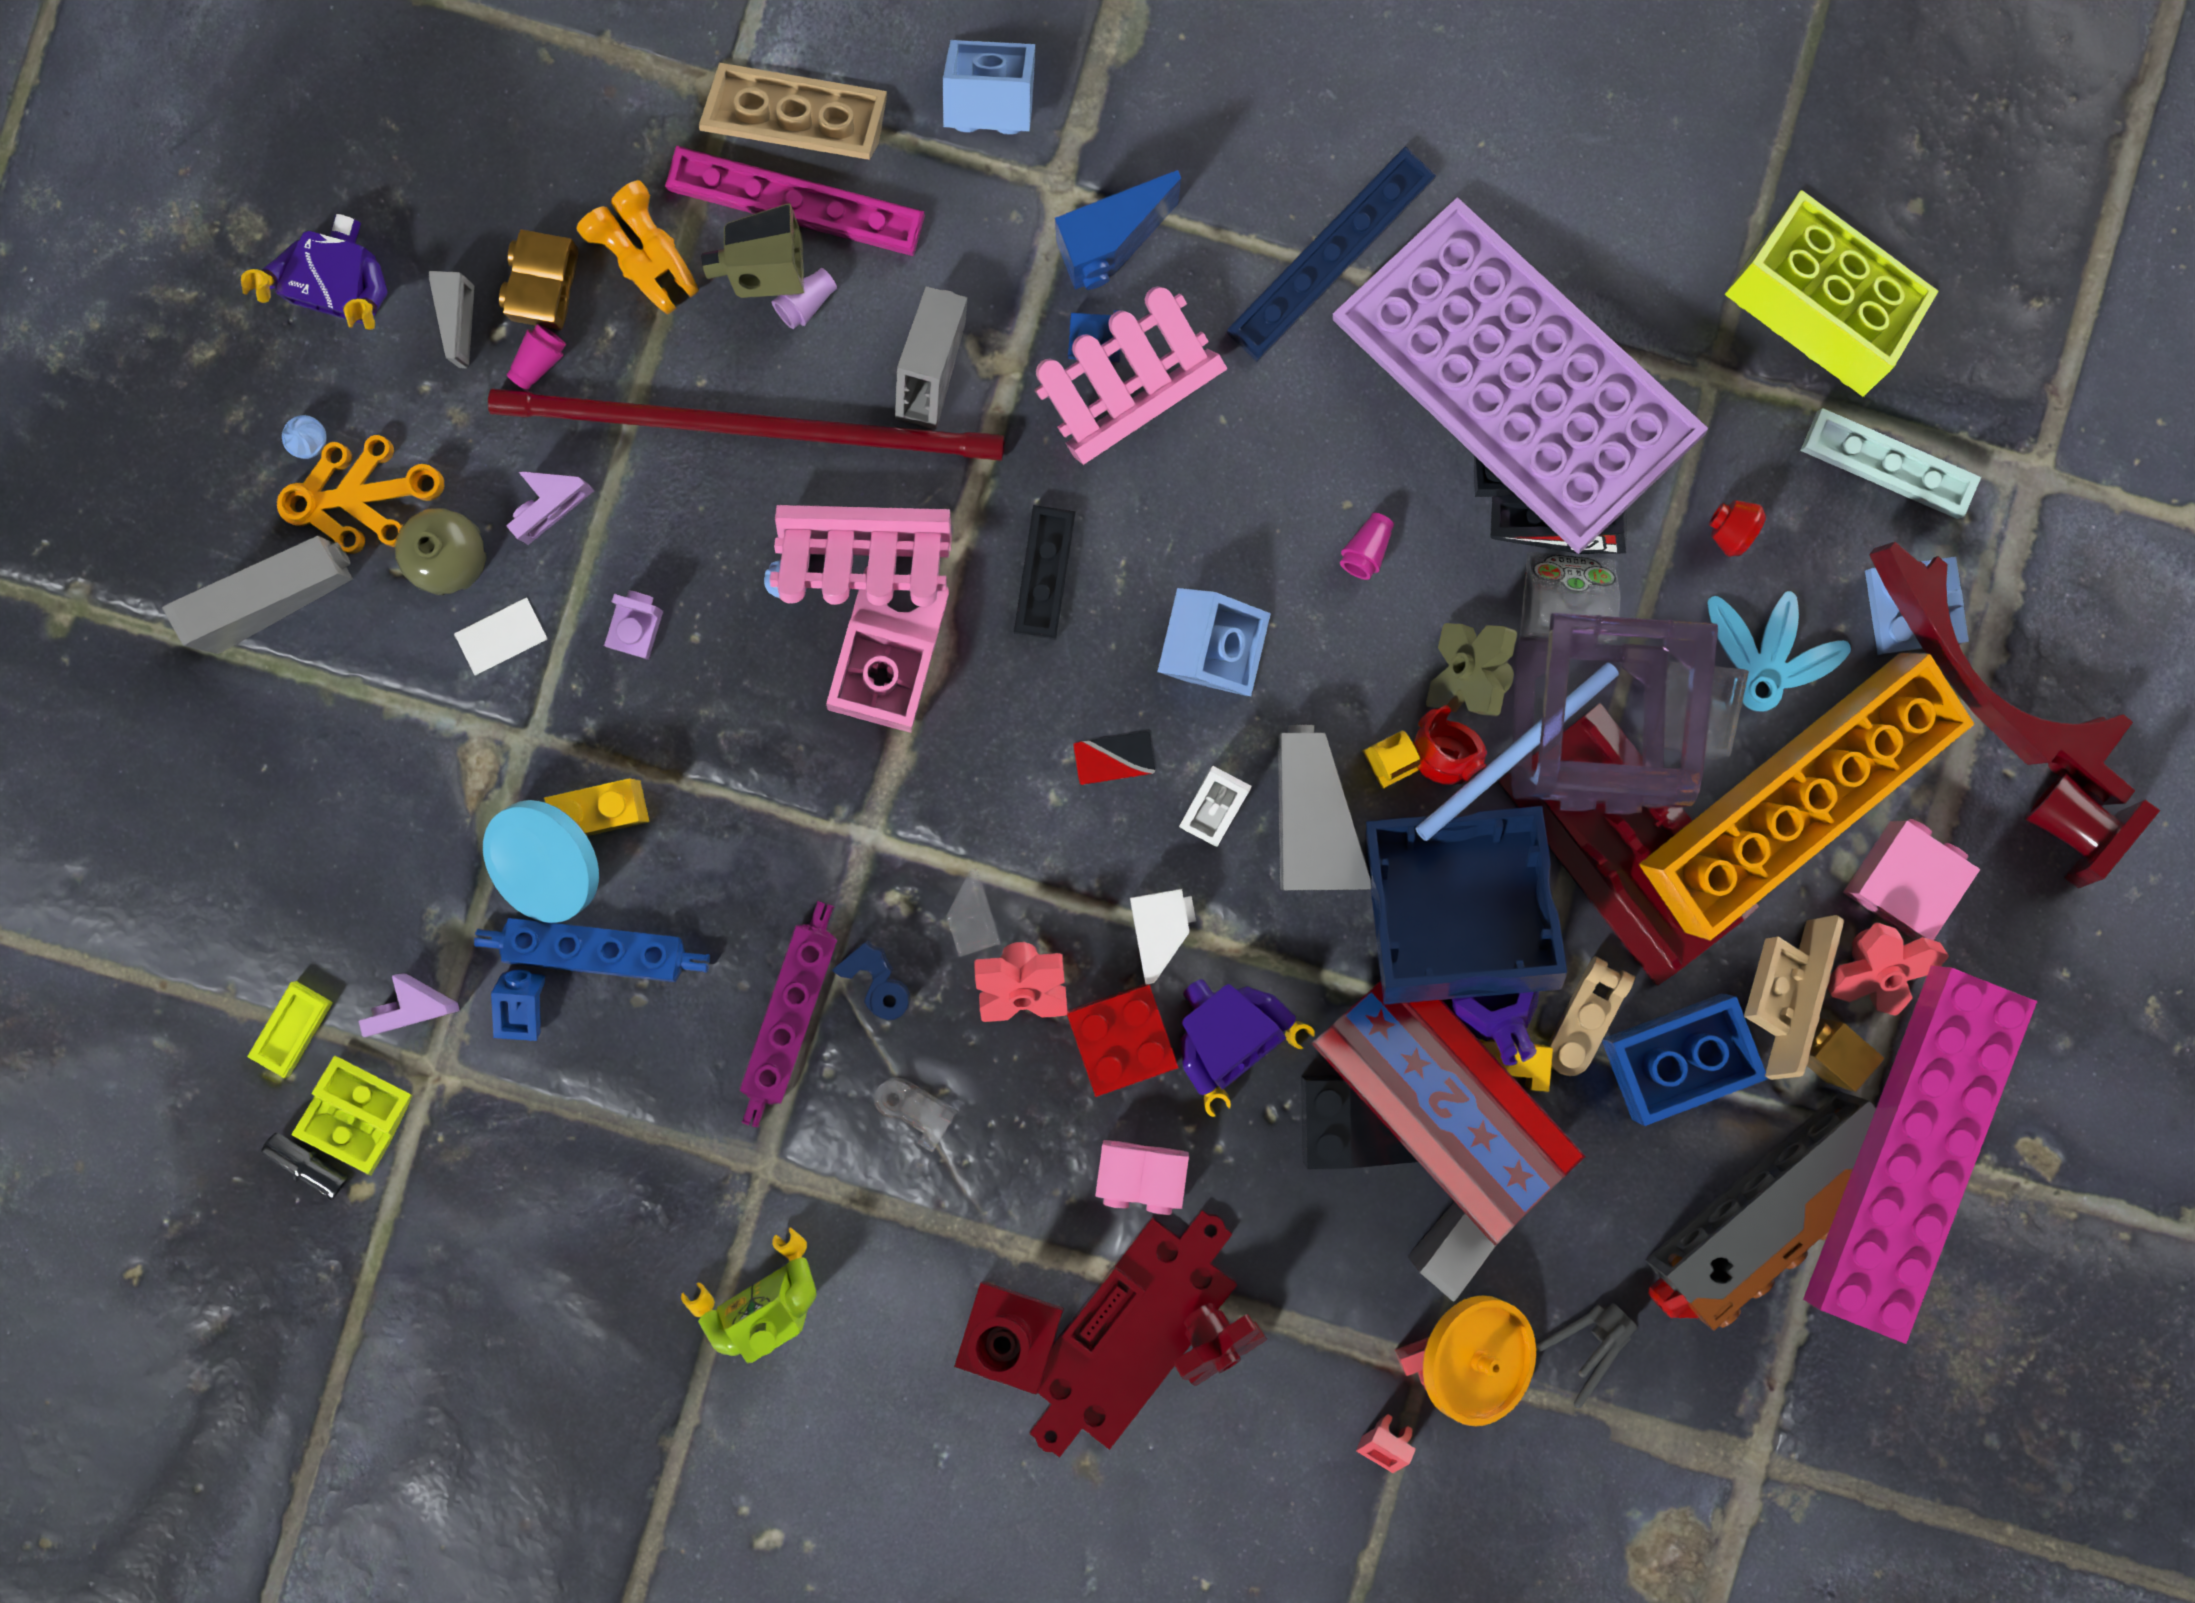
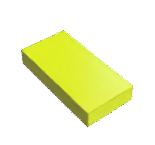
(290, 1029)

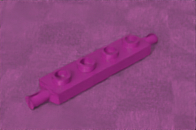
(788, 1014)

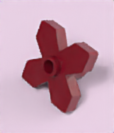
(1216, 1343)

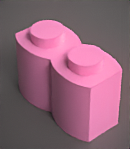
(1142, 1176)

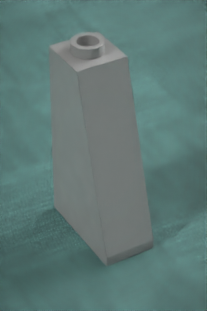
(258, 595)
(1314, 820)
(1451, 1252)

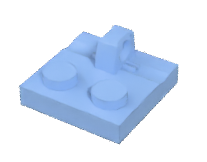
(1890, 627)

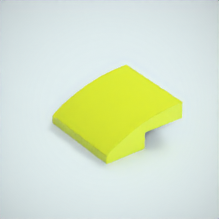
(352, 1115)

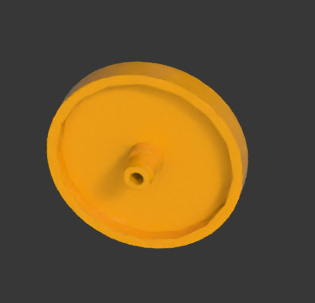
(1479, 1360)

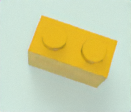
(604, 806)

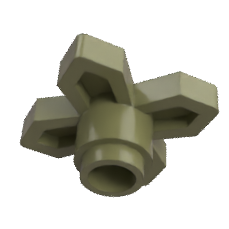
(1476, 668)

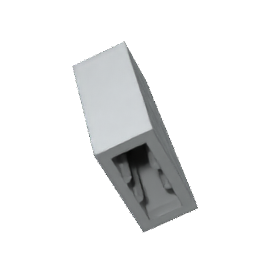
(929, 357)

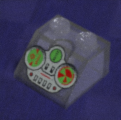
(1569, 587)

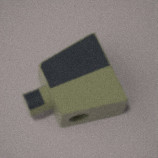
(760, 254)

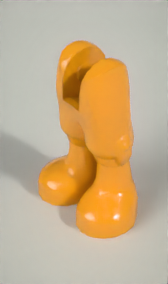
(658, 250)

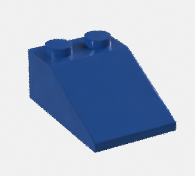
(1108, 232)

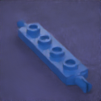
(592, 950)

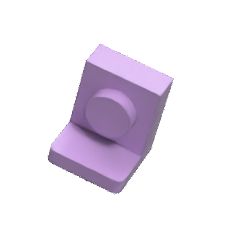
(634, 624)

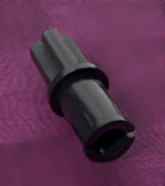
(304, 1165)

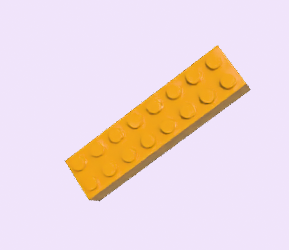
(1806, 794)

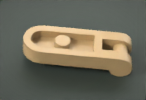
(1587, 1017)

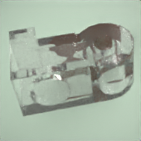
(916, 1107)

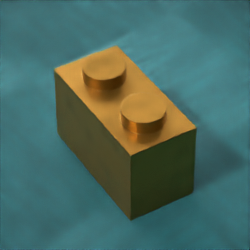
(1841, 1055)

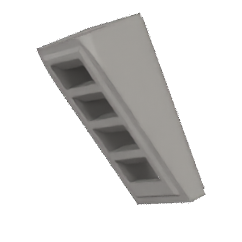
(454, 309)

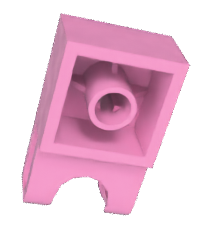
(890, 641)

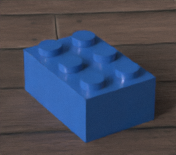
(1684, 1059)

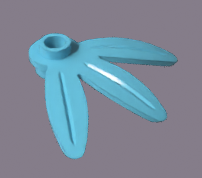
(1775, 647)

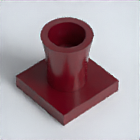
(2089, 828)
(1024, 1321)

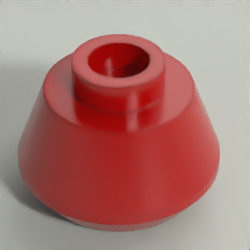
(1736, 526)

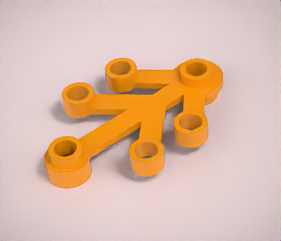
(353, 493)

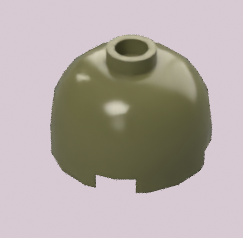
(440, 551)

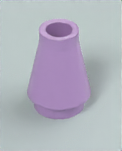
(800, 308)

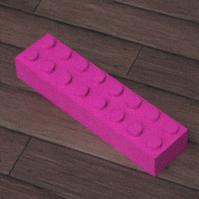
(1919, 1152)

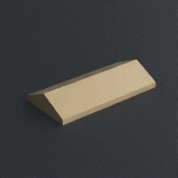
(794, 111)

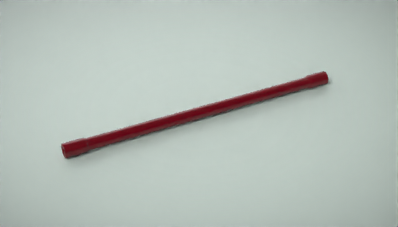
(528, 404)

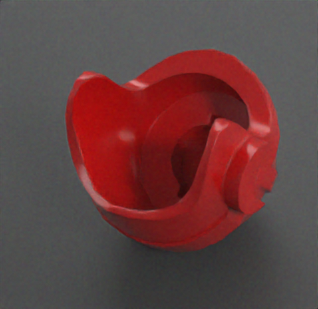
(1448, 748)

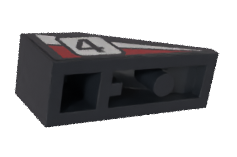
(1518, 524)

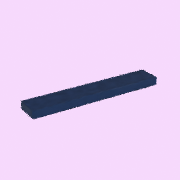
(1331, 254)

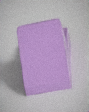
(556, 498)
(416, 1004)

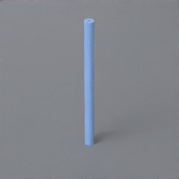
(1511, 756)

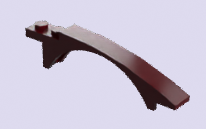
(2069, 748)

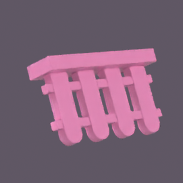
(1161, 388)
(866, 532)

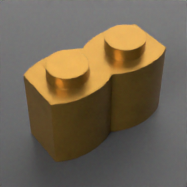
(539, 279)

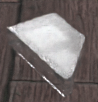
(972, 917)

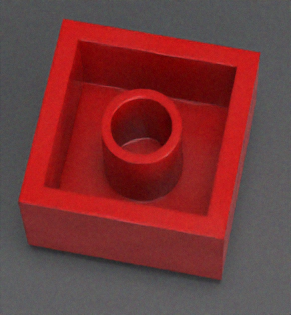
(1122, 1039)

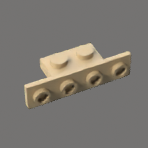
(1791, 993)

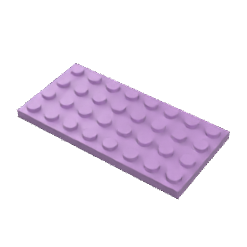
(1519, 375)

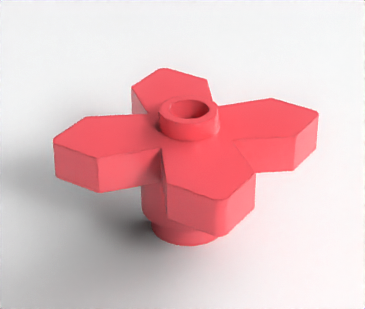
(1884, 968)
(1021, 982)

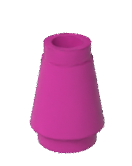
(535, 356)
(1367, 548)

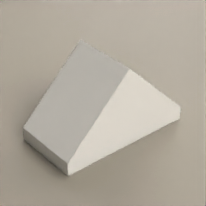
(1215, 806)

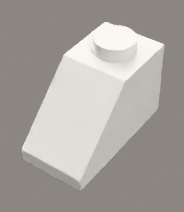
(1160, 928)

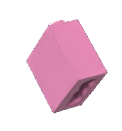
(1912, 879)

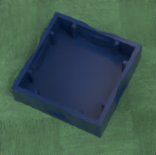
(1464, 907)

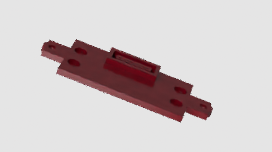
(1130, 1332)

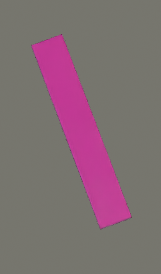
(813, 203)

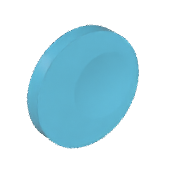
(540, 861)

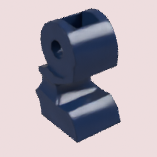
(886, 996)

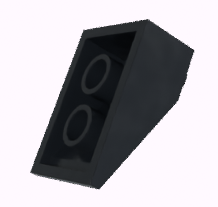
(1342, 1129)

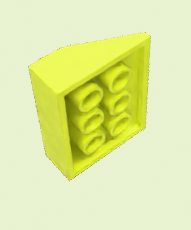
(1832, 294)

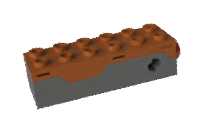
(1762, 1219)

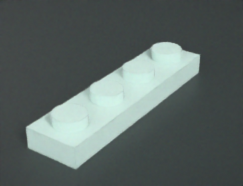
(1890, 463)

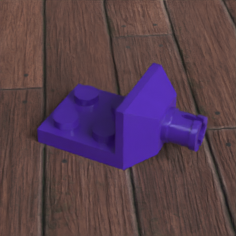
(1501, 1019)

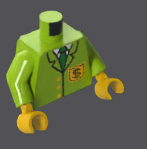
(763, 1313)

